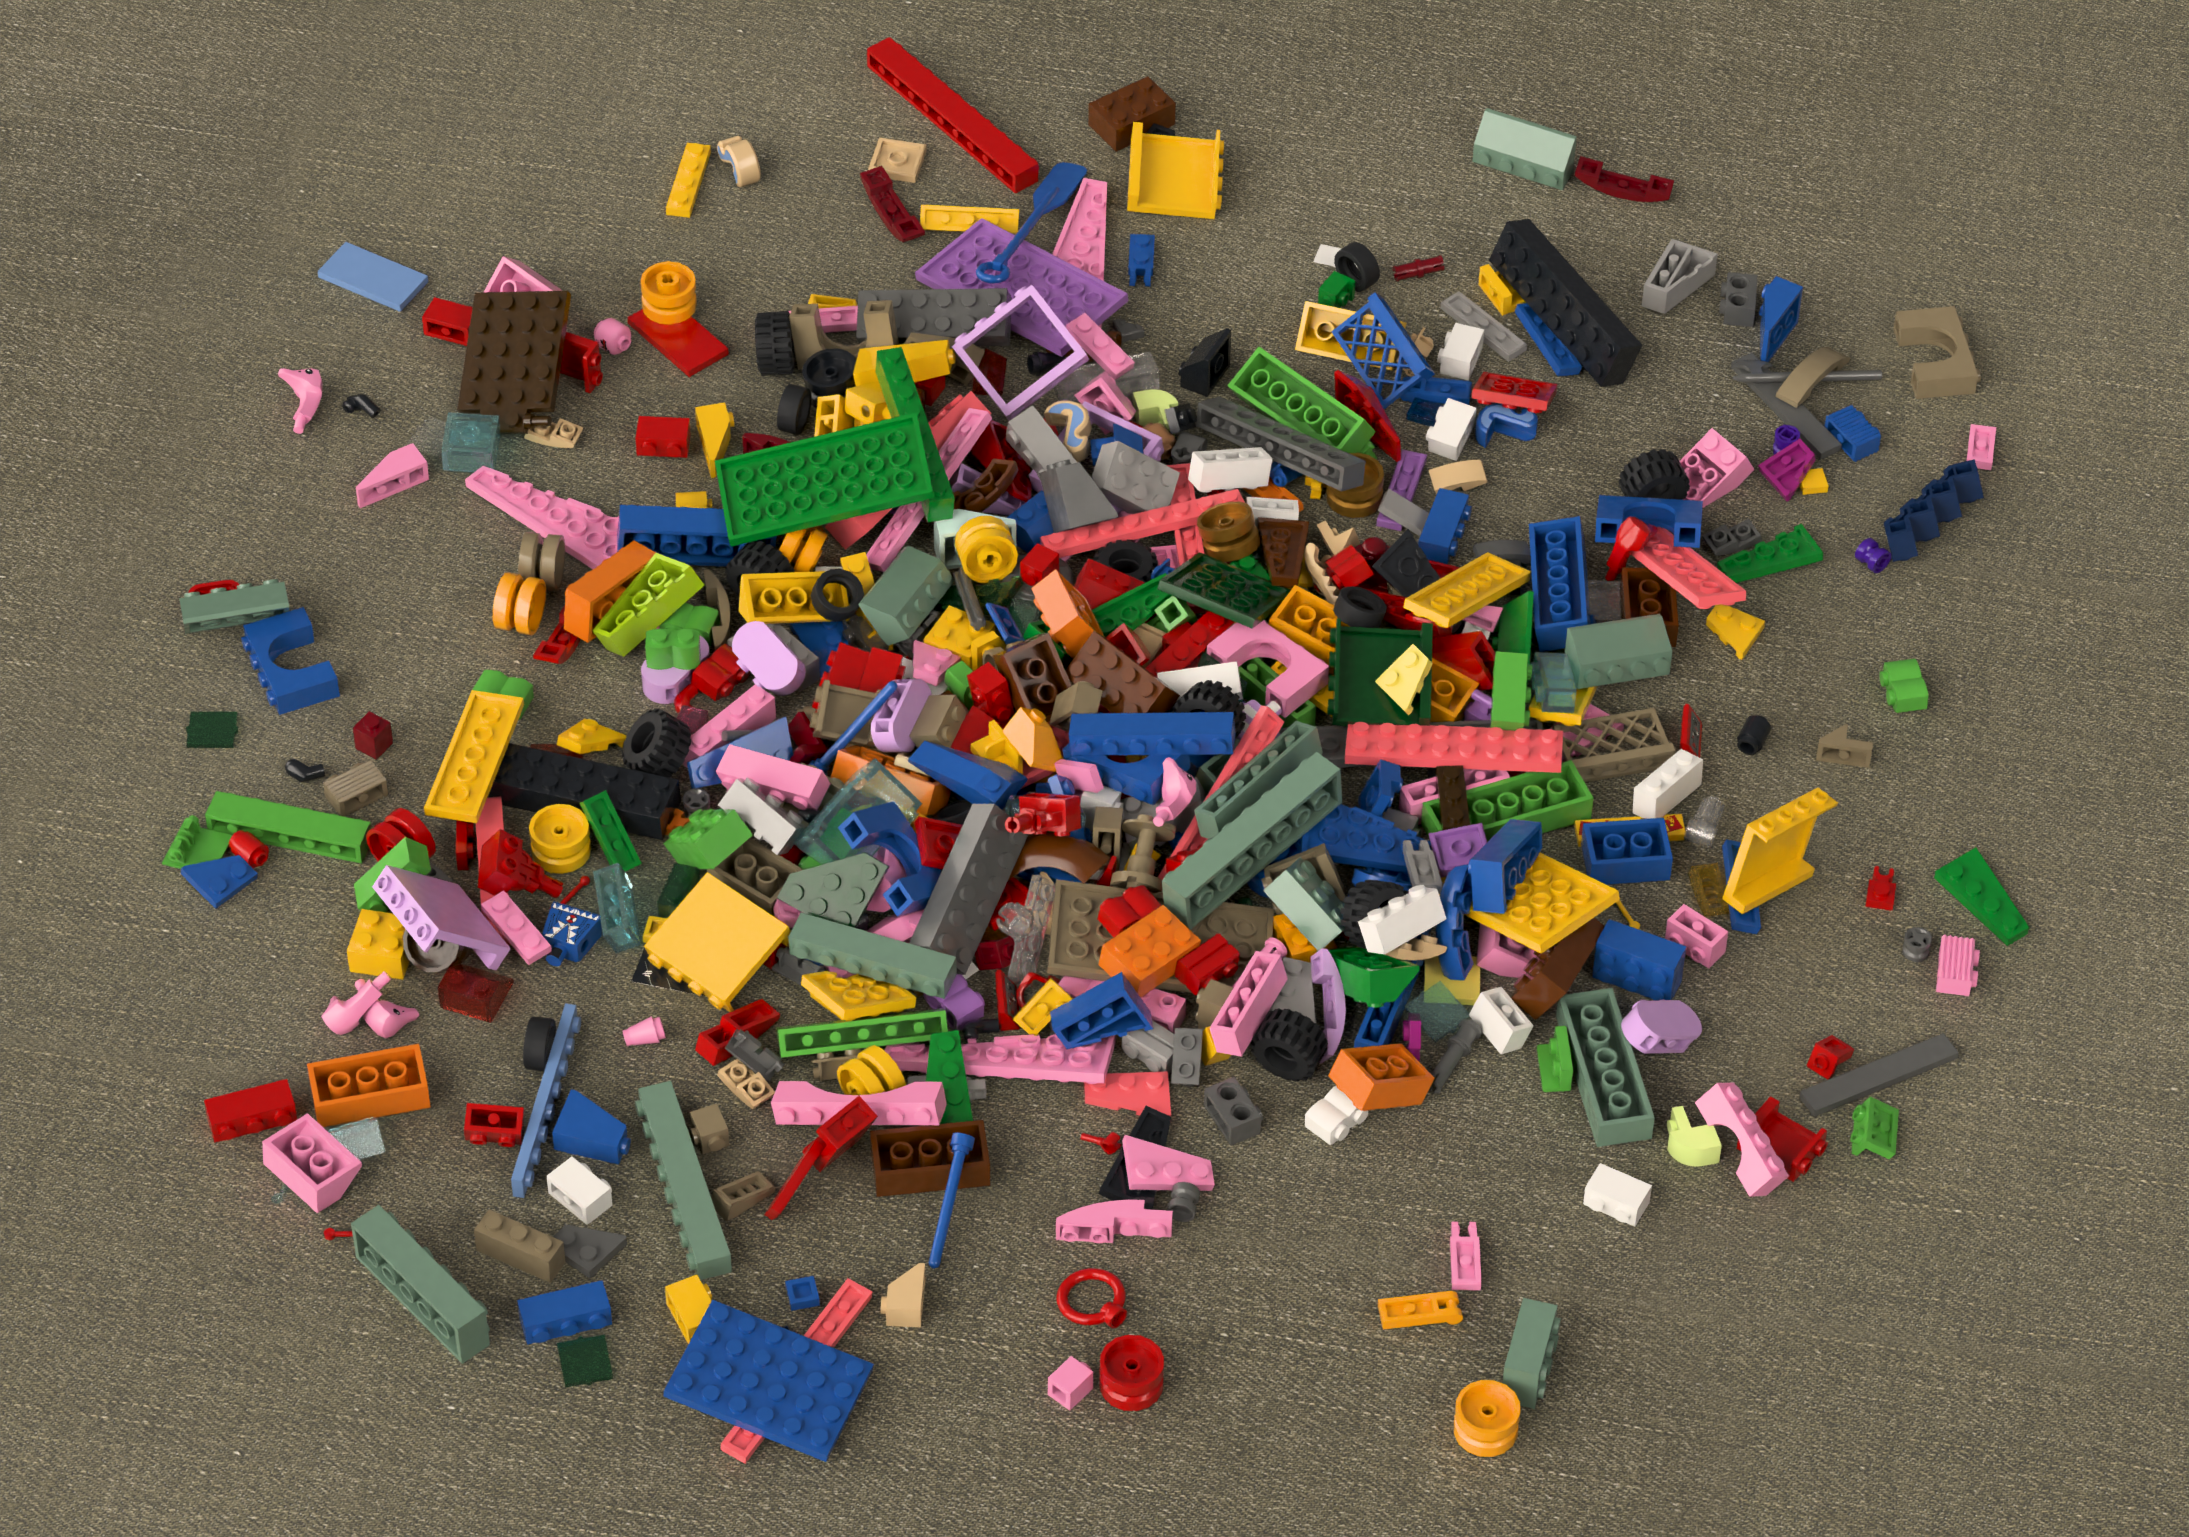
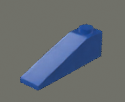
(968, 775)

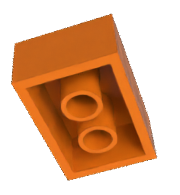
(1065, 612)
(1148, 950)
(1381, 1077)

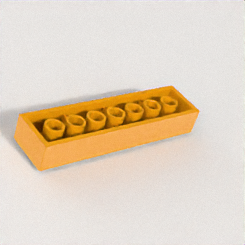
(1308, 623)

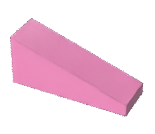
(1485, 617)

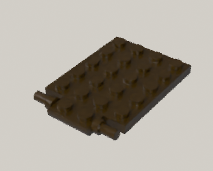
(514, 357)

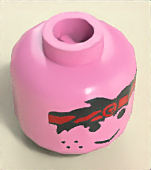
(612, 336)

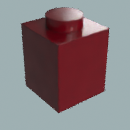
(372, 735)

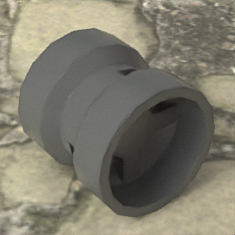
(1183, 1201)

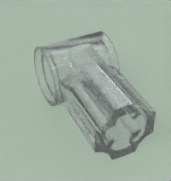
(1704, 826)

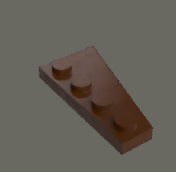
(1283, 549)

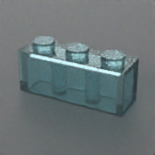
(1553, 682)
(617, 908)

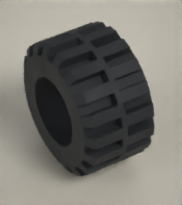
(774, 343)
(1655, 476)
(1128, 558)
(755, 559)
(1212, 699)
(656, 743)
(1363, 899)
(1289, 1045)

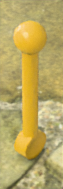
(1632, 923)

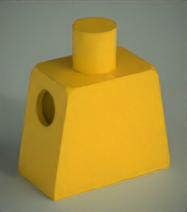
(866, 403)

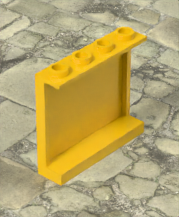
(1174, 174)
(1774, 851)
(716, 941)

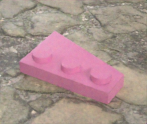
(1160, 1167)

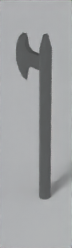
(1756, 374)

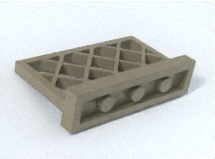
(1619, 761)

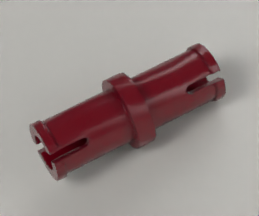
(1418, 268)

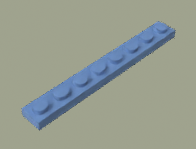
(543, 1107)

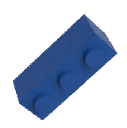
(1445, 525)
(564, 1312)

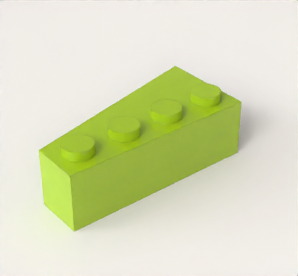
(647, 603)

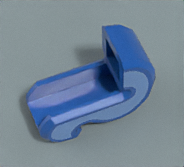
(1505, 421)

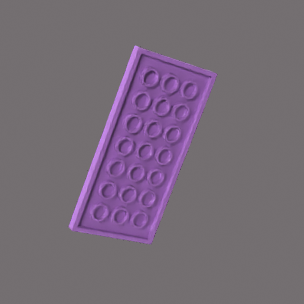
(1059, 283)

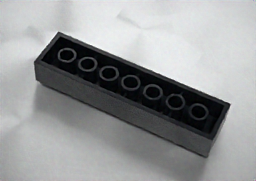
(1565, 302)
(541, 778)

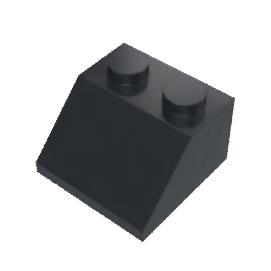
(1207, 363)

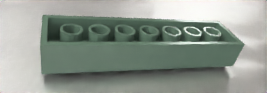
(1252, 840)

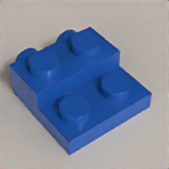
(1380, 788)

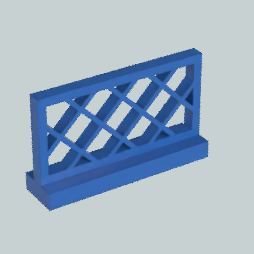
(1398, 335)

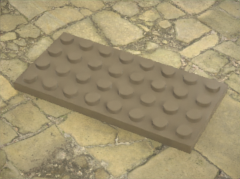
(1079, 935)

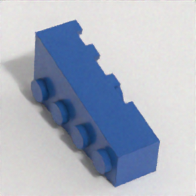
(1503, 864)

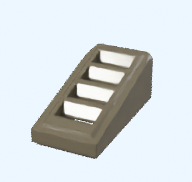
(730, 1207)

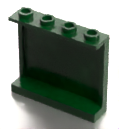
(1360, 660)

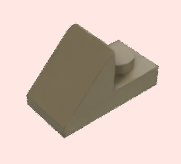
(1839, 750)

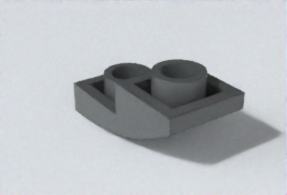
(1732, 540)
(1505, 549)

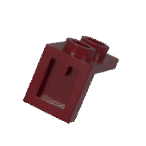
(808, 747)
(994, 953)

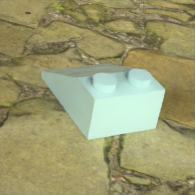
(946, 531)

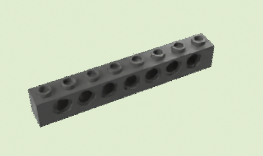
(1281, 443)

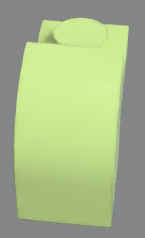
(1151, 406)
(1692, 1145)

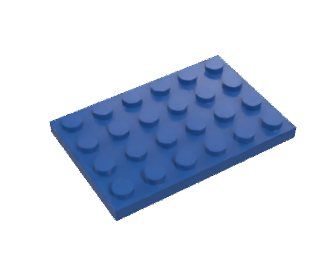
(768, 1380)

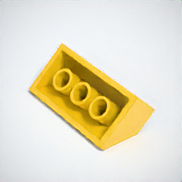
(1317, 338)

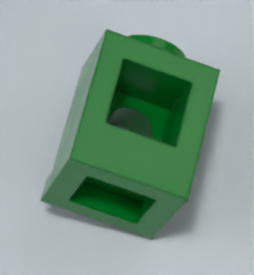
(1336, 290)

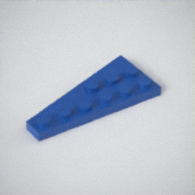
(1361, 839)

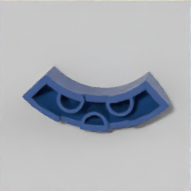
(1456, 901)

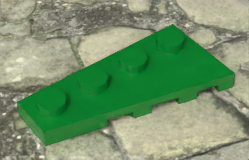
(1779, 555)
(1131, 607)
(1982, 894)
(947, 1066)

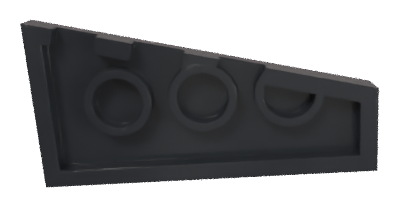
(1407, 568)

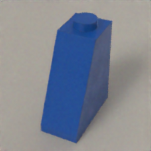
(589, 1131)

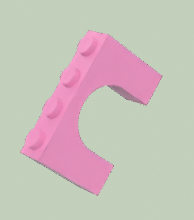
(1304, 671)

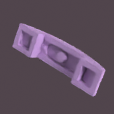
(1326, 973)

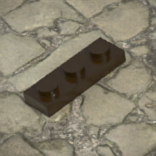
(1452, 797)

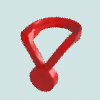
(1027, 981)

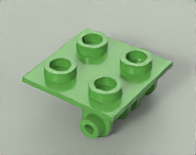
(195, 845)

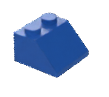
(1032, 522)

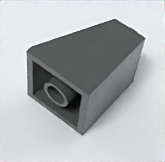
(1073, 497)

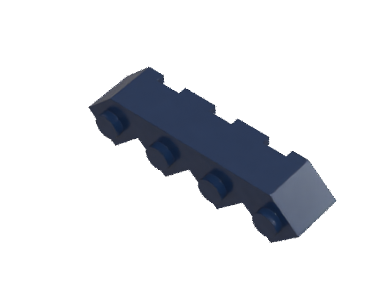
(1937, 504)

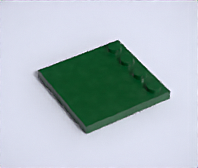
(1224, 590)

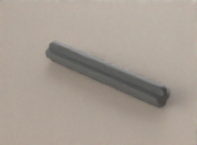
(969, 599)

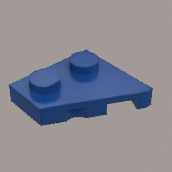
(219, 878)

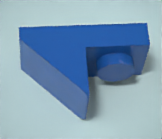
(1120, 434)

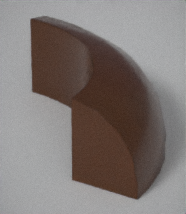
(987, 487)
(1060, 852)

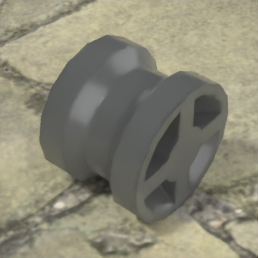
(1917, 944)

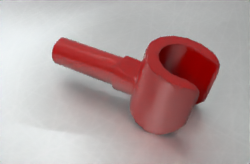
(1108, 1144)

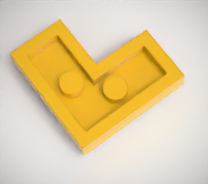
(1037, 1010)

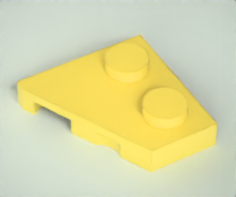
(1405, 677)

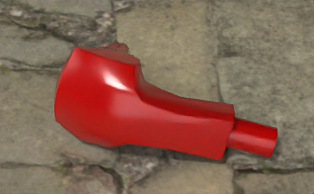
(1630, 537)

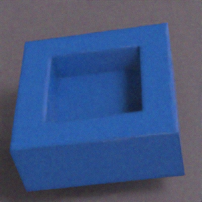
(802, 1293)

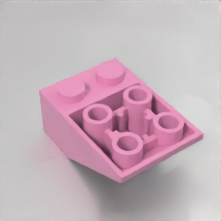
(1714, 468)

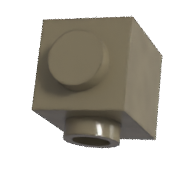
(709, 1129)

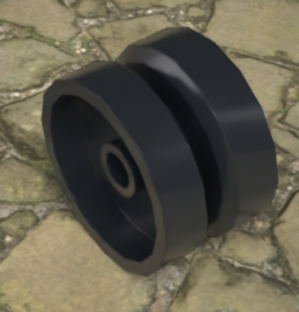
(829, 373)

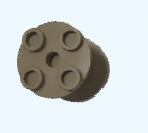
(1141, 865)

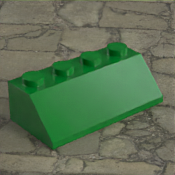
(1515, 626)
(1372, 976)

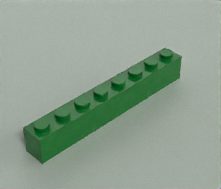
(901, 400)

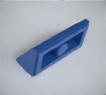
(1004, 623)

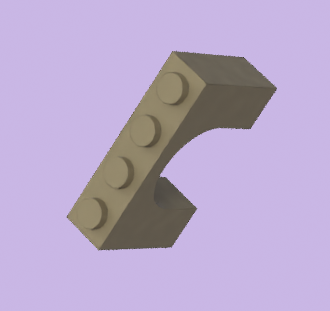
(1944, 329)
(810, 337)

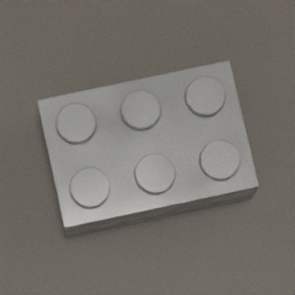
(1133, 479)

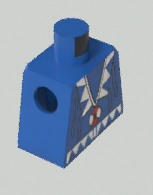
(570, 933)

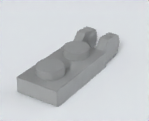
(1422, 865)

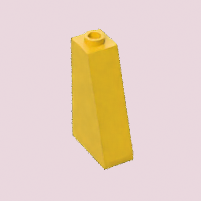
(924, 360)

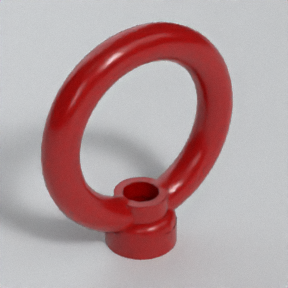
(1111, 1313)

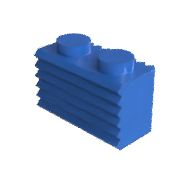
(1853, 432)

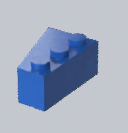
(1101, 1013)

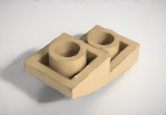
(559, 435)
(1459, 474)
(1418, 949)
(745, 1084)

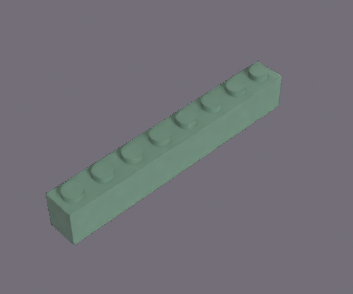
(684, 1181)

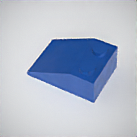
(1778, 315)

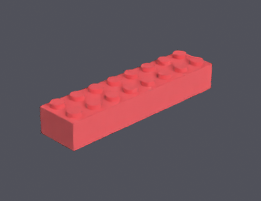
(941, 426)

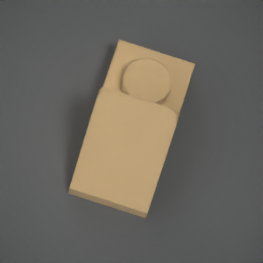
(1336, 542)

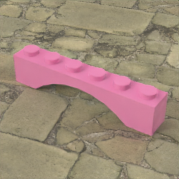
(910, 1105)

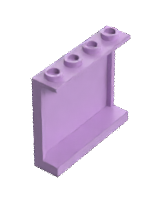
(439, 911)

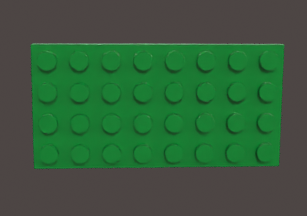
(824, 479)

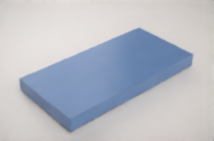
(373, 276)

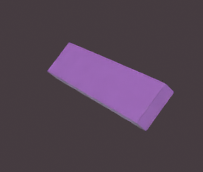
(1404, 482)

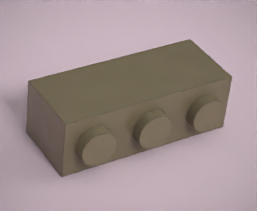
(519, 1246)

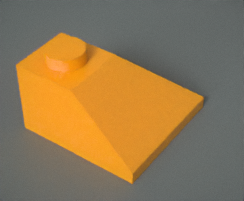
(1033, 739)

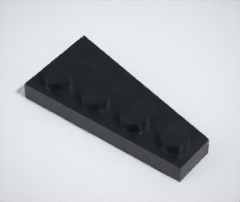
(1150, 1127)

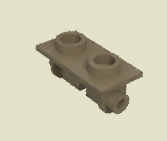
(829, 1064)

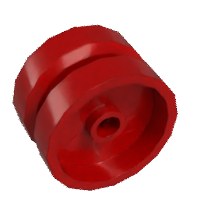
(395, 827)
(1131, 1372)

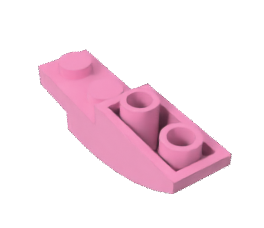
(1102, 1220)

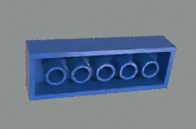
(680, 533)
(1558, 580)

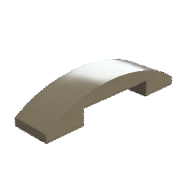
(1809, 373)
(717, 596)

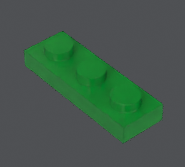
(610, 831)

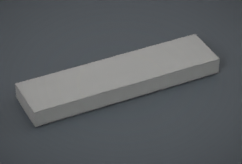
(1495, 334)

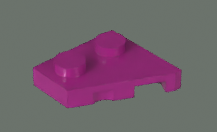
(1788, 468)

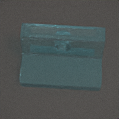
(360, 1138)

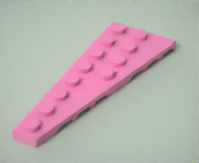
(1084, 230)
(586, 530)
(1019, 1058)

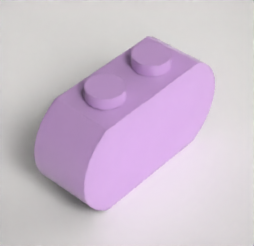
(768, 659)
(666, 684)
(898, 716)
(1661, 1026)

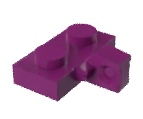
(1412, 1034)

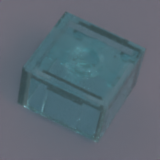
(470, 442)

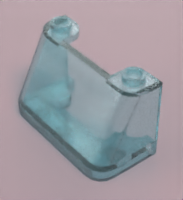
(864, 789)

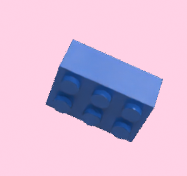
(1627, 851)
(1638, 961)

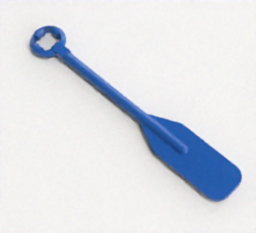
(1050, 194)

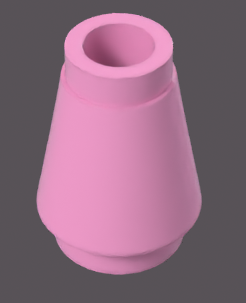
(645, 1032)

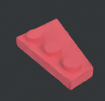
(1131, 1092)

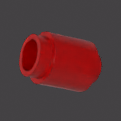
(249, 848)

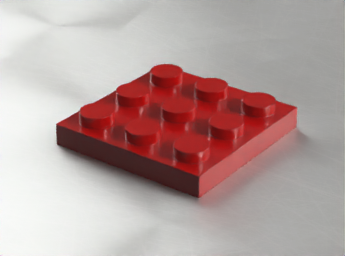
(1514, 392)

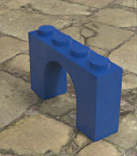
(1676, 515)
(286, 687)
(1137, 779)
(889, 828)

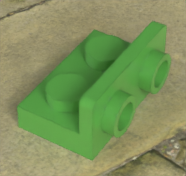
(1556, 1062)
(1875, 1128)

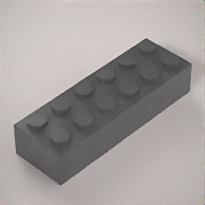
(940, 312)
(969, 885)

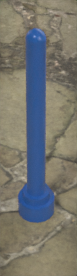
(855, 727)
(961, 1146)

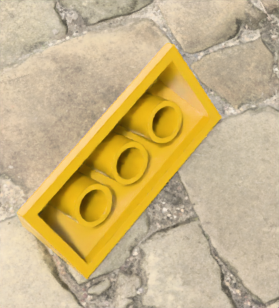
(785, 597)

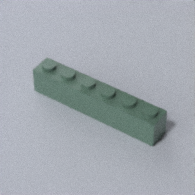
(1257, 777)
(872, 955)

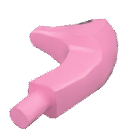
(308, 387)
(1177, 792)
(345, 1015)
(385, 1016)

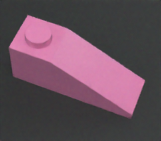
(395, 473)

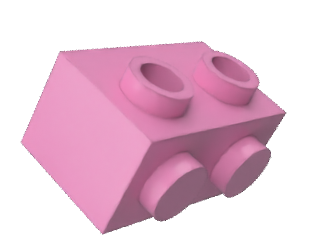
(1702, 937)
(1166, 1008)

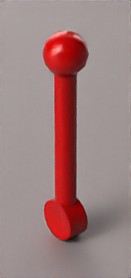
(584, 881)
(330, 1234)

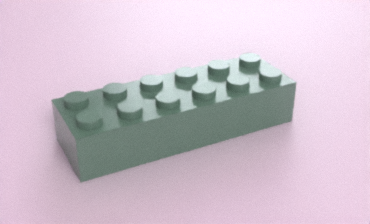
(1605, 1068)
(421, 1283)

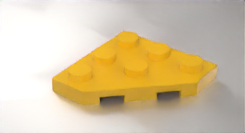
(858, 996)

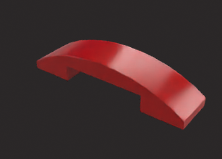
(559, 645)

